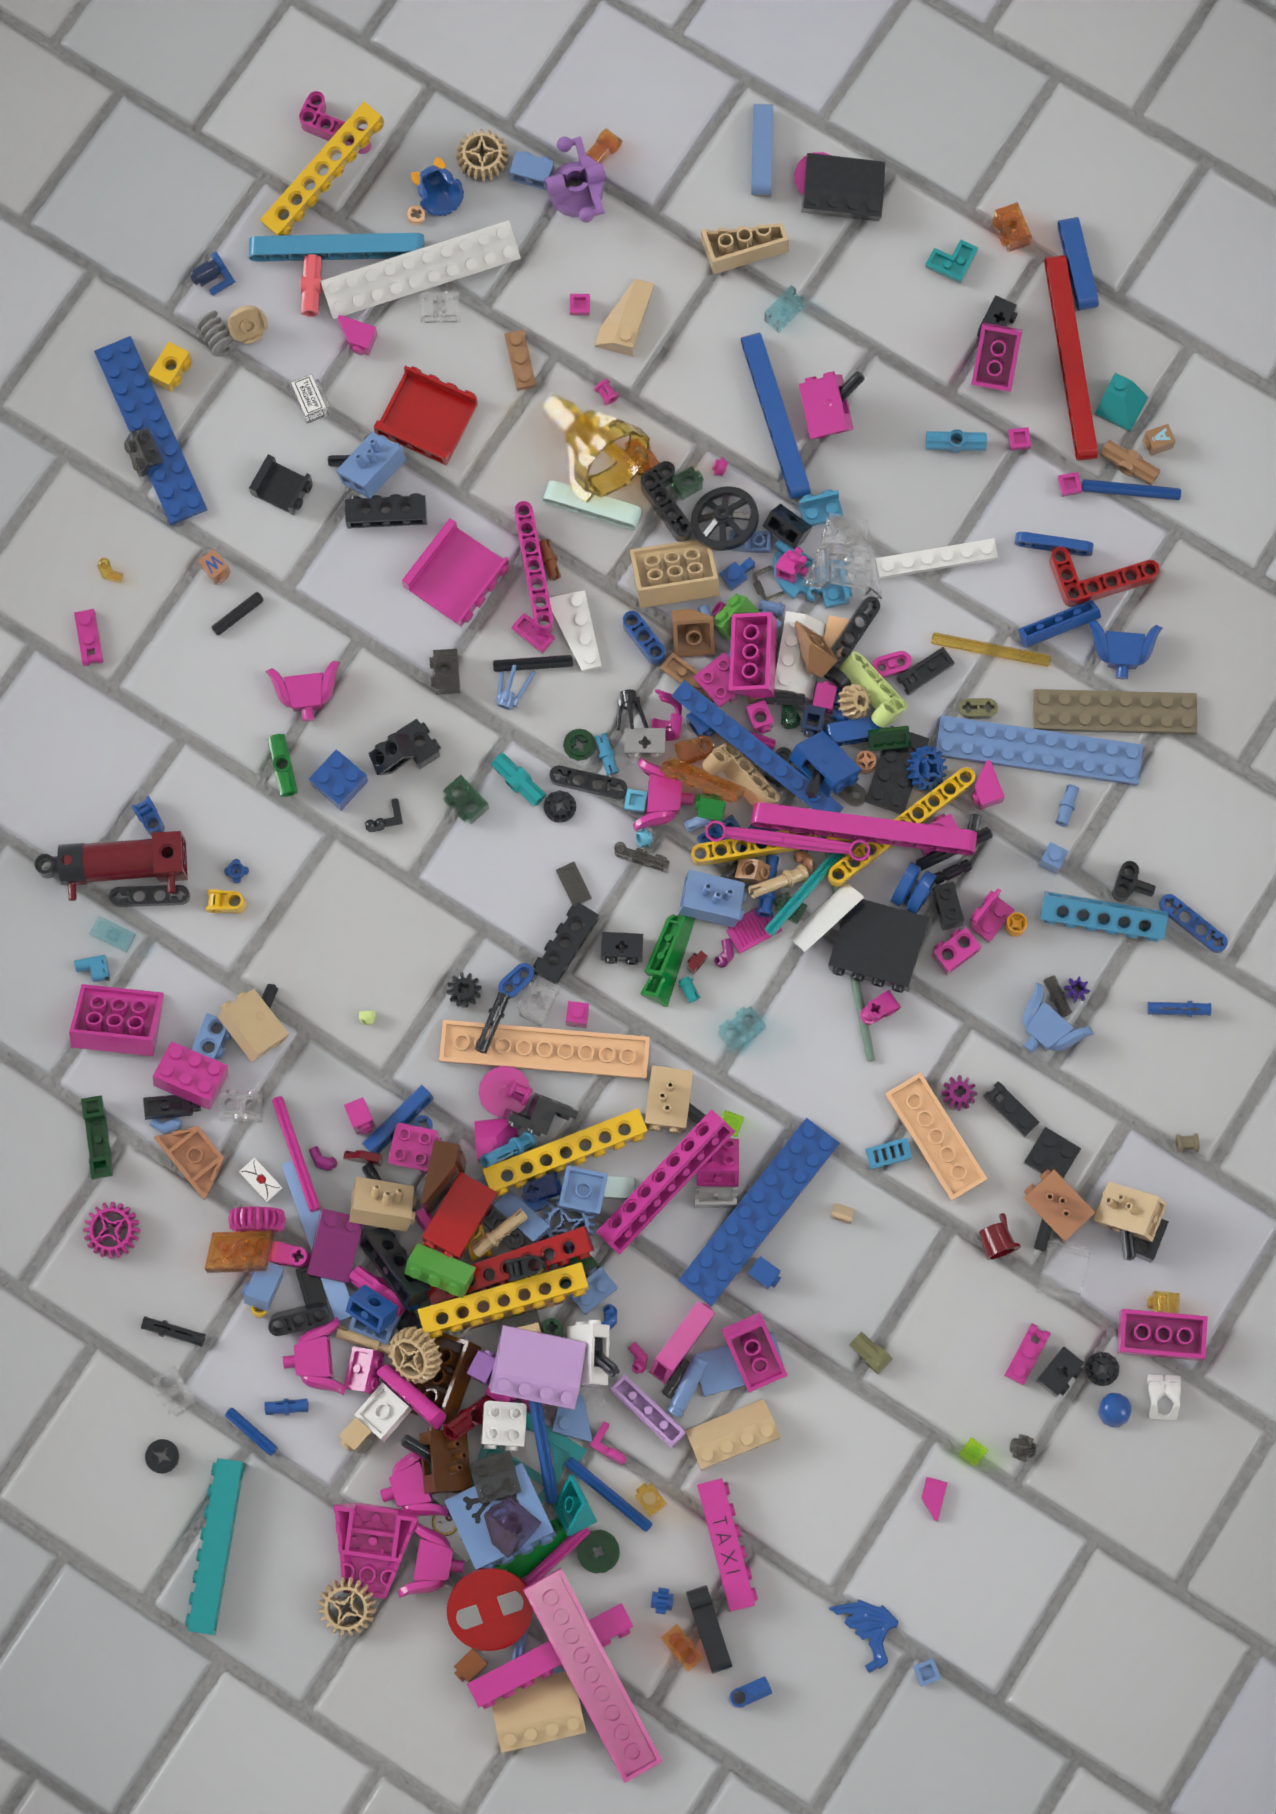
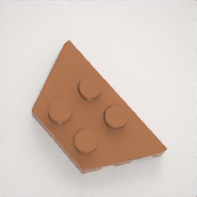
(193, 1156)

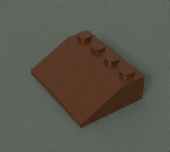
(444, 1166)
(452, 1380)

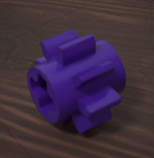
(1071, 991)

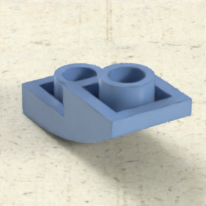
(759, 542)

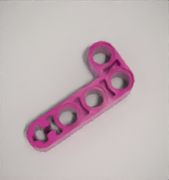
(320, 119)

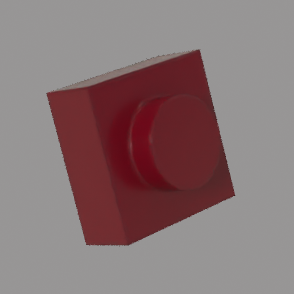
(696, 961)

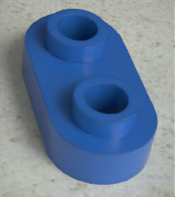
(515, 980)

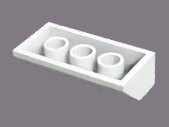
(790, 671)

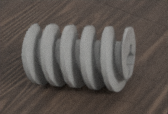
(215, 334)

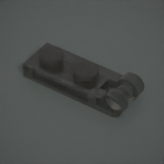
(641, 857)

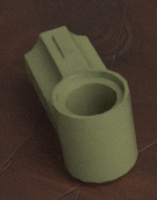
(873, 1355)

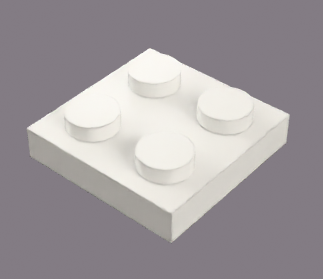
(383, 1412)

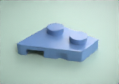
(573, 1422)

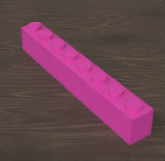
(541, 1661)

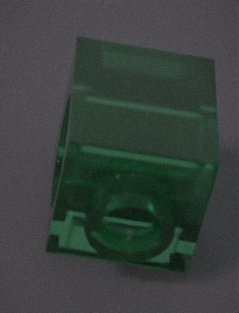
(684, 490)

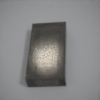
(573, 884)

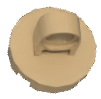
(247, 324)

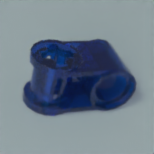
(546, 1186)

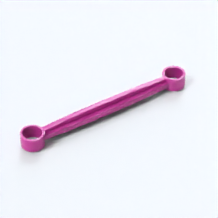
(787, 840)

